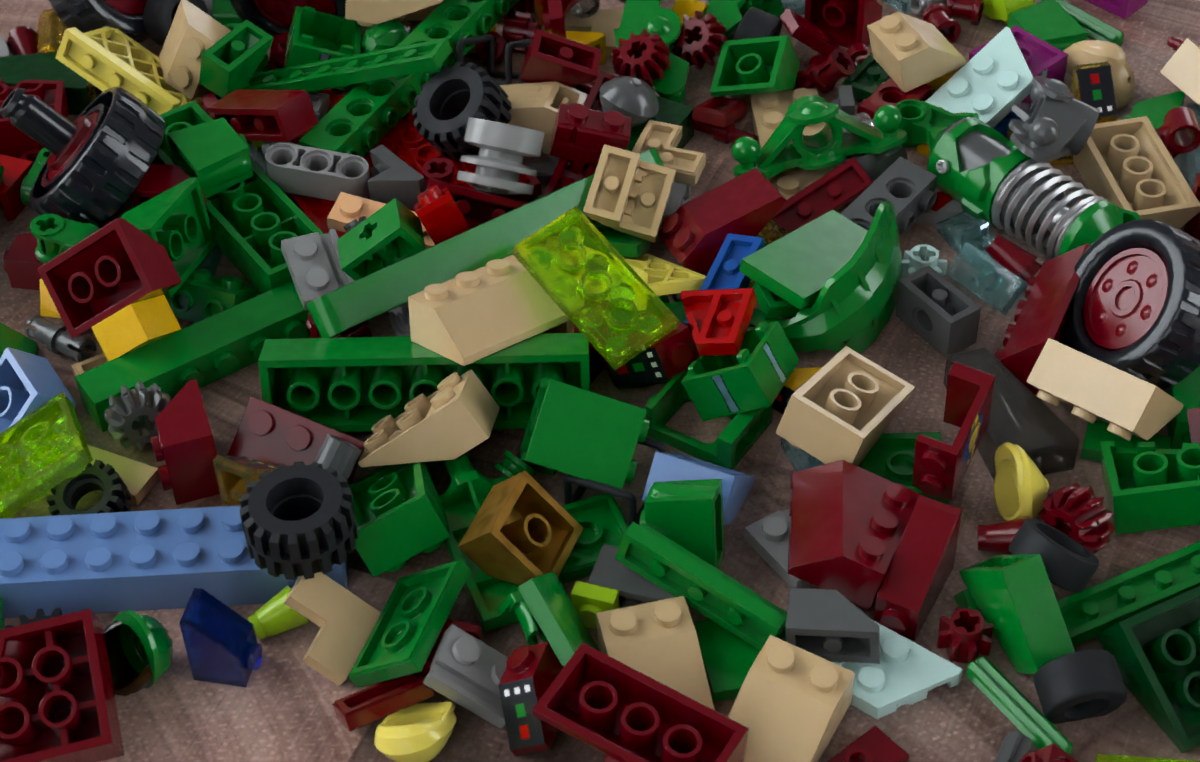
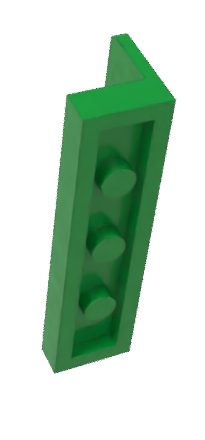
(701, 584)

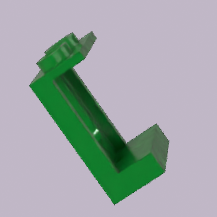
(730, 444)

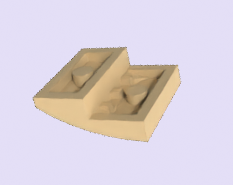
(629, 193)

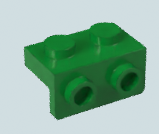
(208, 295)

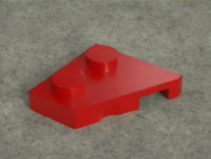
(719, 318)

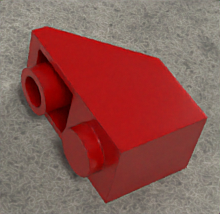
(440, 214)

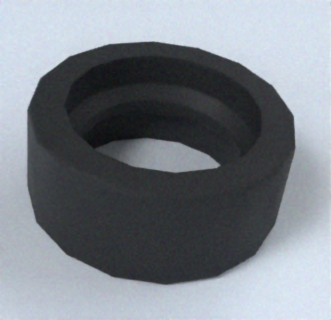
(1065, 559)

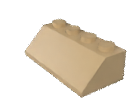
(1136, 172)
(482, 311)

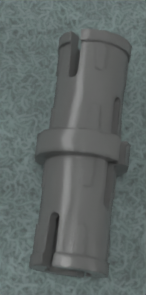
(58, 339)

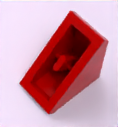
(10, 186)

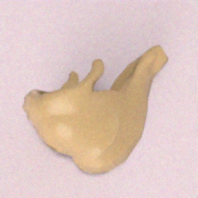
(1101, 51)

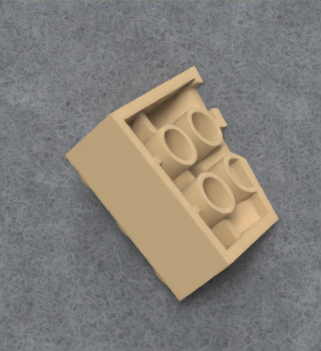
(1101, 392)

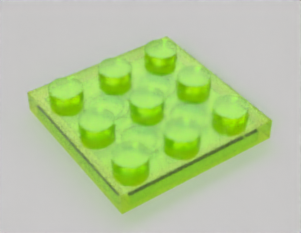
(40, 454)

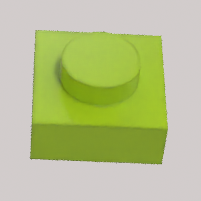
(591, 599)

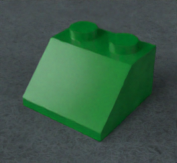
(755, 66)

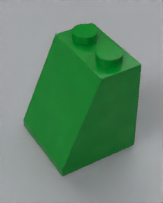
(583, 434)

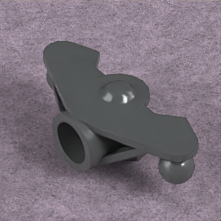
(1053, 122)

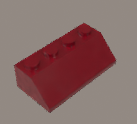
(1040, 314)
(635, 715)

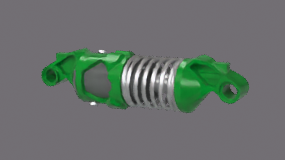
(1004, 184)

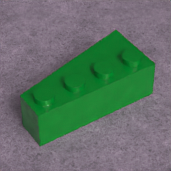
(1151, 486)

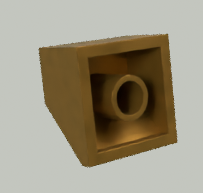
(520, 532)

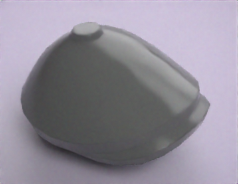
(629, 97)

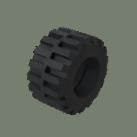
(450, 100)
(299, 520)

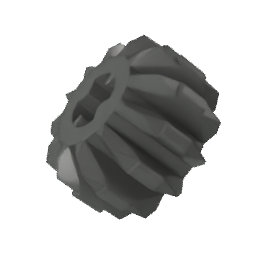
(134, 414)

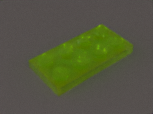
(595, 287)

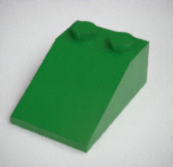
(179, 224)
(397, 516)

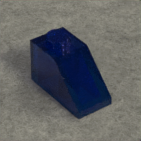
(219, 641)

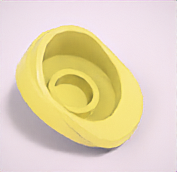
(1018, 483)
(416, 732)

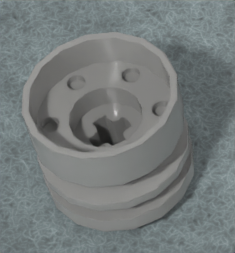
(500, 156)

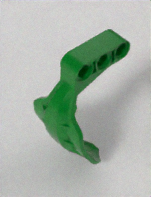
(856, 299)

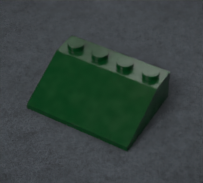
(1161, 664)

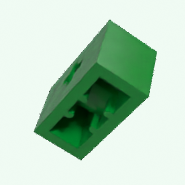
(381, 240)

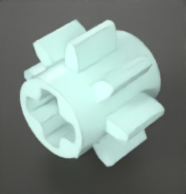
(921, 257)

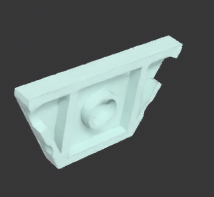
(988, 82)
(901, 677)

